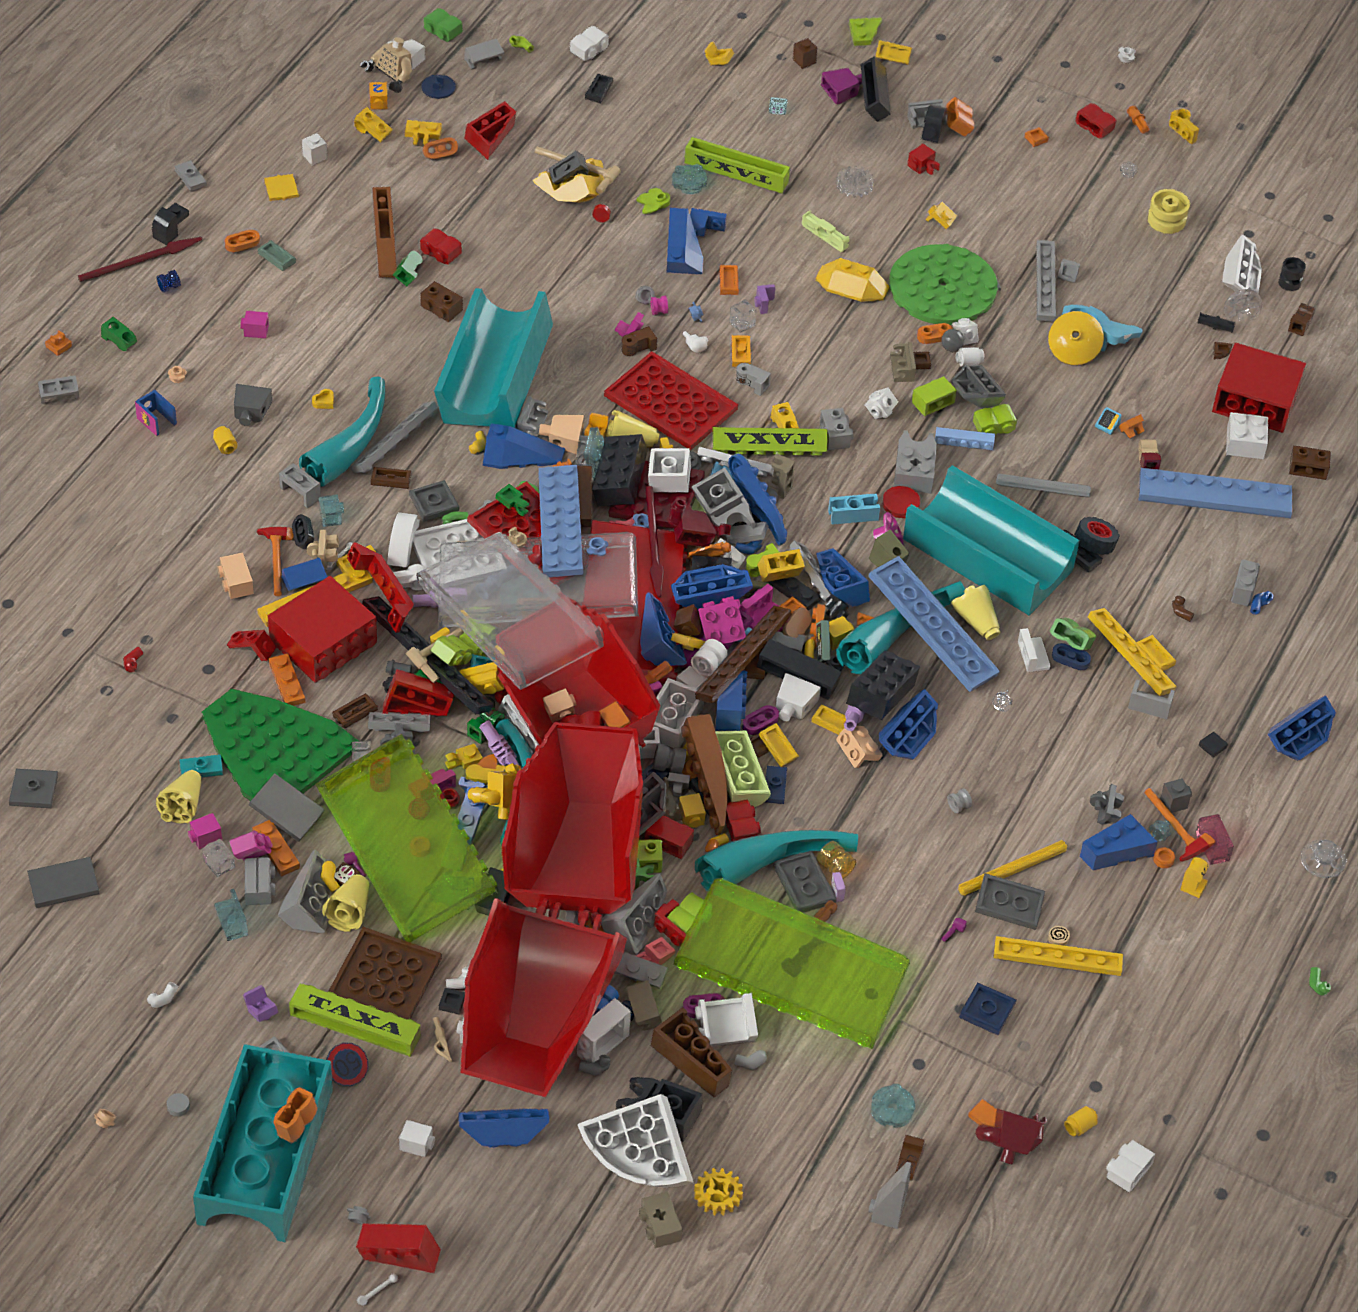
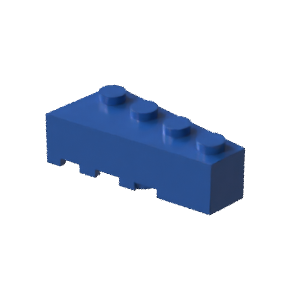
(732, 705)

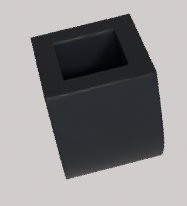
(933, 123)
(166, 221)

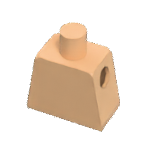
(564, 431)

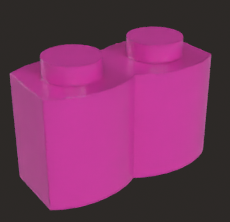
(251, 845)

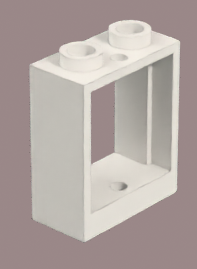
(604, 1031)

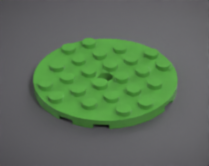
(968, 281)

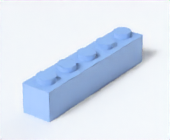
(964, 438)

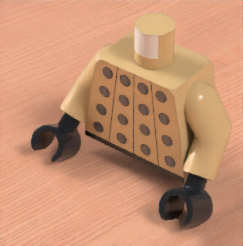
(392, 61)

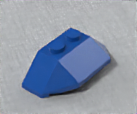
(710, 585)
(911, 727)
(1303, 729)
(504, 1126)

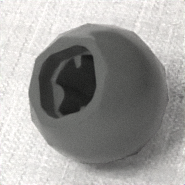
(952, 340)

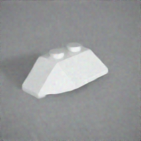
(1242, 266)

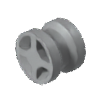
(959, 800)

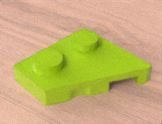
(863, 30)

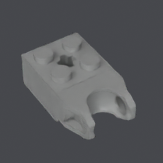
(915, 463)
(723, 500)

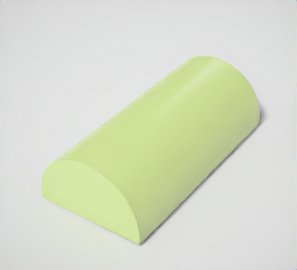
(742, 768)

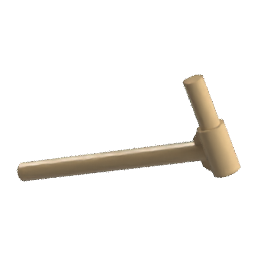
(608, 174)
(419, 657)

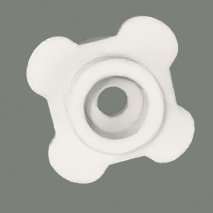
(1126, 54)

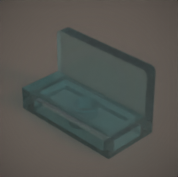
(232, 917)

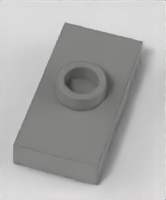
(190, 176)

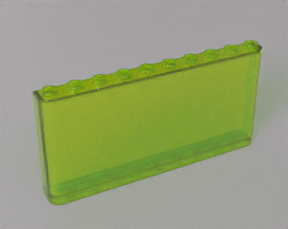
(406, 838)
(793, 962)

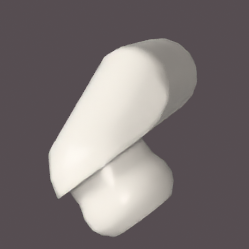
(457, 983)
(165, 998)

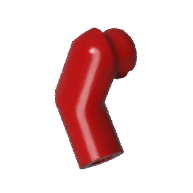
(536, 557)
(130, 659)

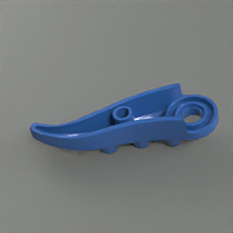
(756, 495)

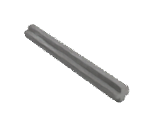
(1043, 485)

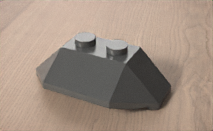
(978, 386)
(652, 801)

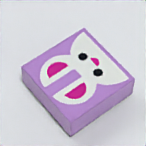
(838, 886)

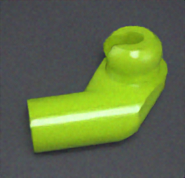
(521, 42)

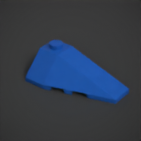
(683, 246)
(512, 447)
(843, 578)

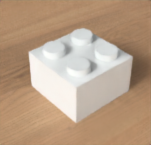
(1247, 435)
(669, 469)

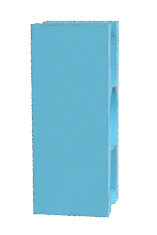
(854, 508)

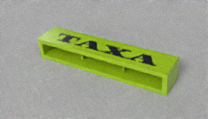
(737, 165)
(769, 439)
(355, 1019)

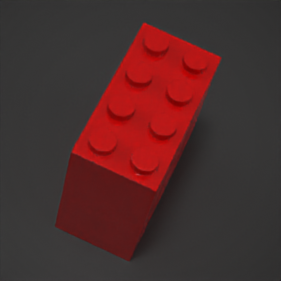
(1259, 385)
(322, 629)

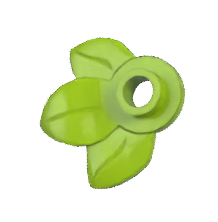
(654, 200)

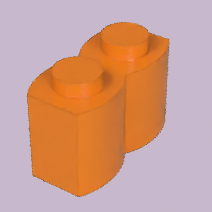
(960, 117)
(295, 1115)

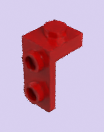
(257, 639)
(665, 926)

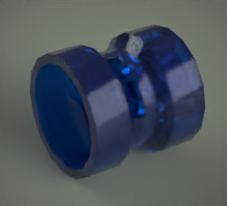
(168, 281)

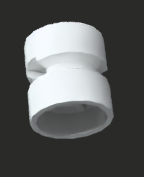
(709, 657)

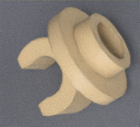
(517, 538)

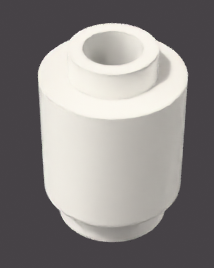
(970, 356)

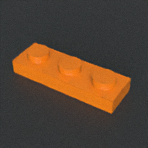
(286, 680)
(280, 854)

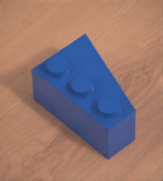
(1118, 843)

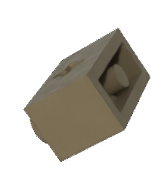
(660, 1219)

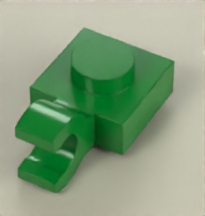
(510, 497)

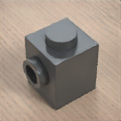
(1176, 795)

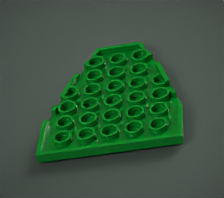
(272, 737)

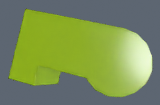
(753, 560)

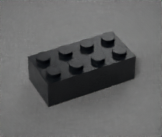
(619, 470)
(883, 685)

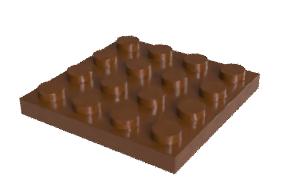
(386, 973)

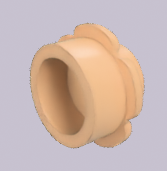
(177, 374)
(105, 1118)

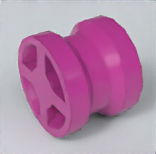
(659, 305)

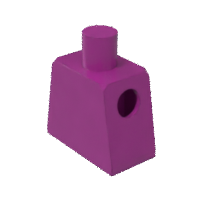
(841, 84)

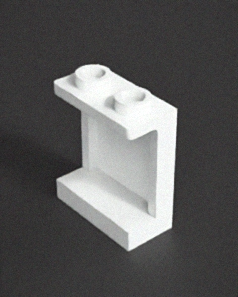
(728, 1020)

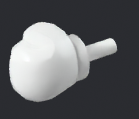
(696, 343)

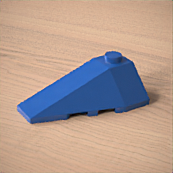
(657, 635)

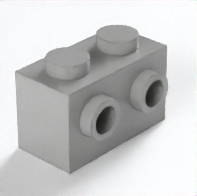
(837, 426)

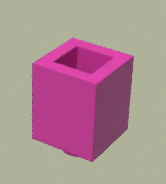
(255, 324)
(204, 830)

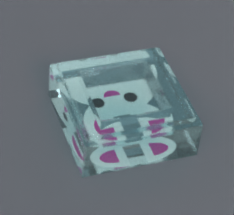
(778, 106)

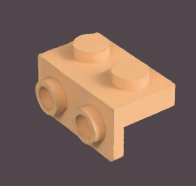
(858, 746)

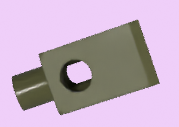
(887, 548)

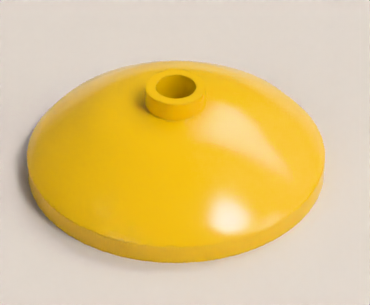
(1080, 349)

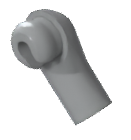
(753, 1061)

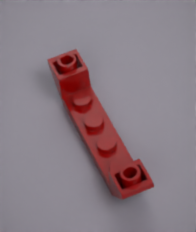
(366, 559)

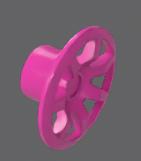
(888, 519)

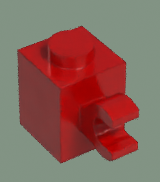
(922, 160)

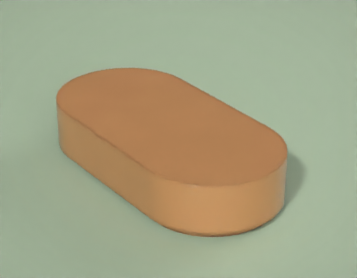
(797, 623)

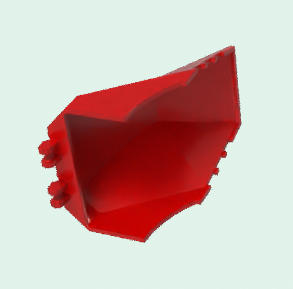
(594, 682)
(576, 821)
(533, 994)

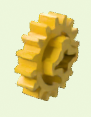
(718, 1191)

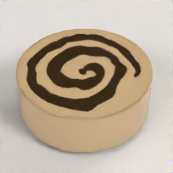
(1059, 935)

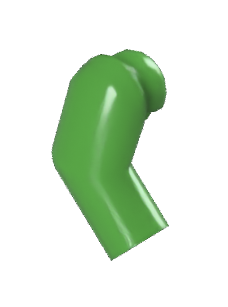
(1316, 984)

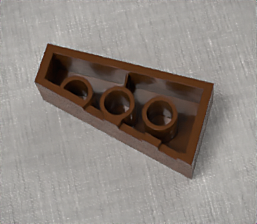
(691, 1052)

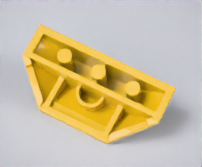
(852, 280)

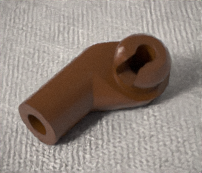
(1179, 609)

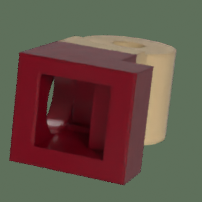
(1149, 453)

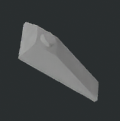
(306, 898)
(637, 915)
(891, 1199)

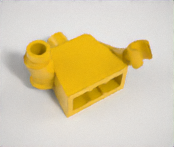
(499, 790)

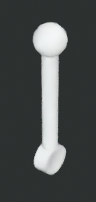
(348, 547)
(362, 1300)

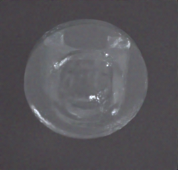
(1002, 701)

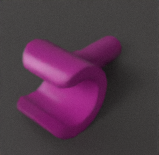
(351, 859)
(958, 924)

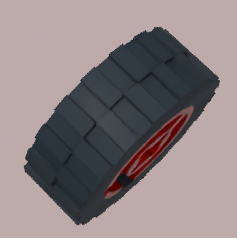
(1097, 535)

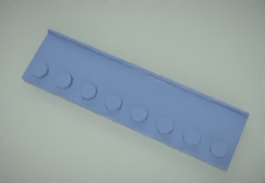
(1215, 493)

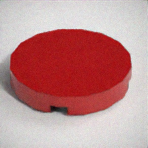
(898, 499)

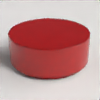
(601, 213)

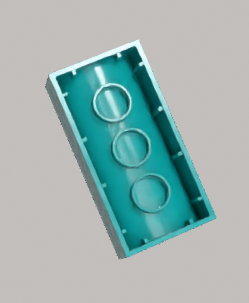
(492, 362)
(992, 541)
(247, 1163)

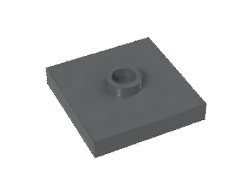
(434, 500)
(33, 788)

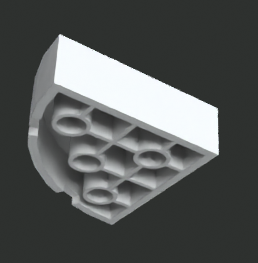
(640, 1143)

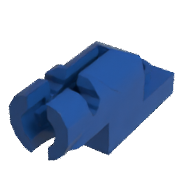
(706, 220)

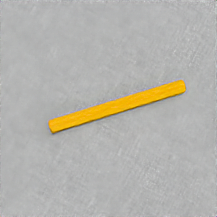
(1015, 866)

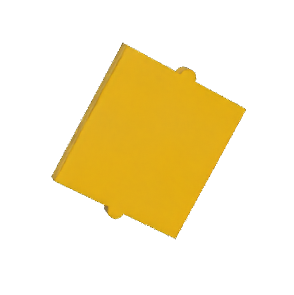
(281, 187)

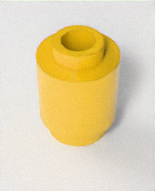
(225, 440)
(1081, 1121)

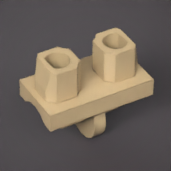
(322, 548)

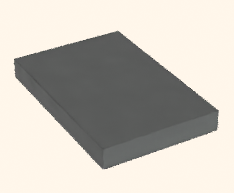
(286, 807)
(63, 882)
(804, 882)
(1010, 901)

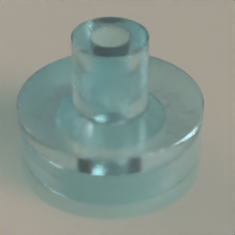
(1160, 830)

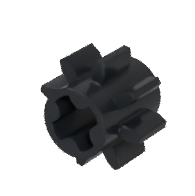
(837, 608)

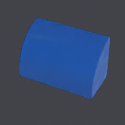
(303, 574)

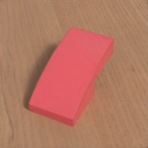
(657, 951)

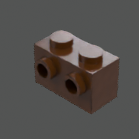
(441, 301)
(1309, 462)

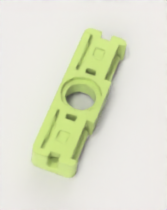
(832, 236)

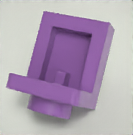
(763, 295)
(259, 1004)

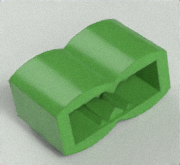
(443, 25)
(1077, 637)

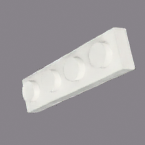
(710, 455)

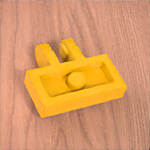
(423, 130)

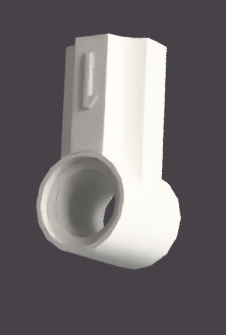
(408, 577)

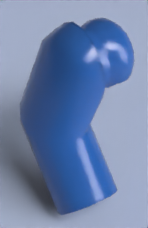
(749, 548)

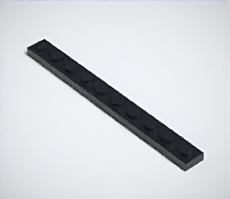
(447, 674)

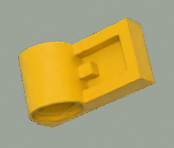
(370, 122)
(1182, 125)

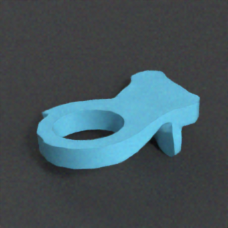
(1112, 331)

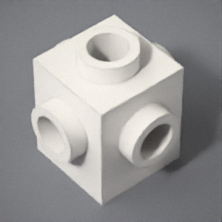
(881, 403)

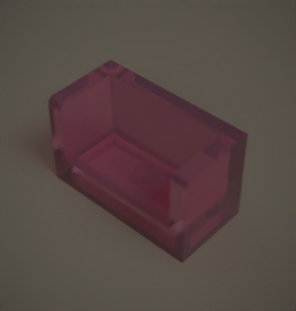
(1223, 846)

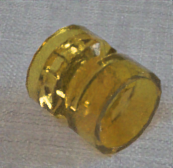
(836, 860)

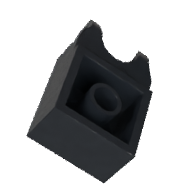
(684, 1102)

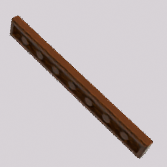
(743, 654)

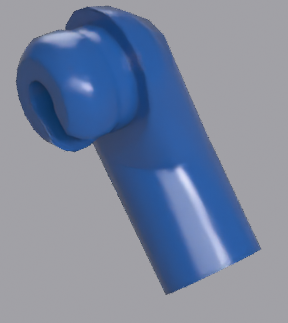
(1260, 600)

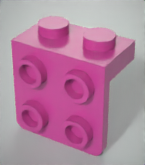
(759, 605)
(722, 621)

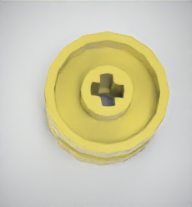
(1168, 211)

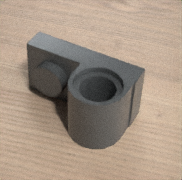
(569, 166)

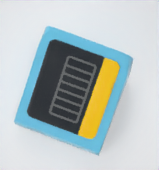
(1108, 420)

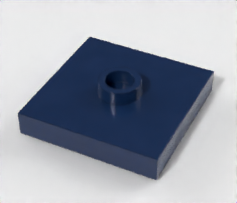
(987, 1008)

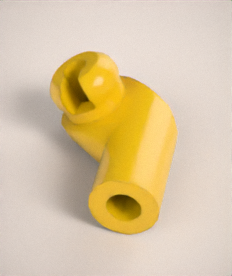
(479, 444)
(328, 874)

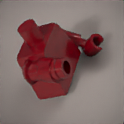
(693, 526)
(1013, 1134)

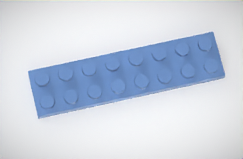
(560, 521)
(934, 623)

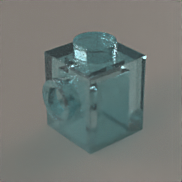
(330, 510)

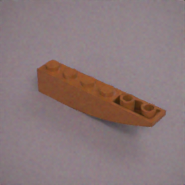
(384, 231)
(708, 765)

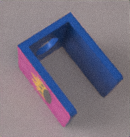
(158, 403)

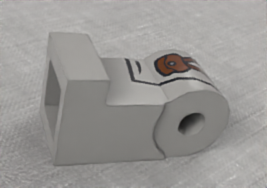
(753, 377)

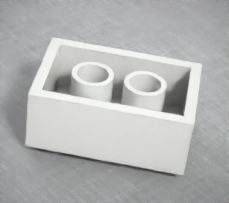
(676, 704)

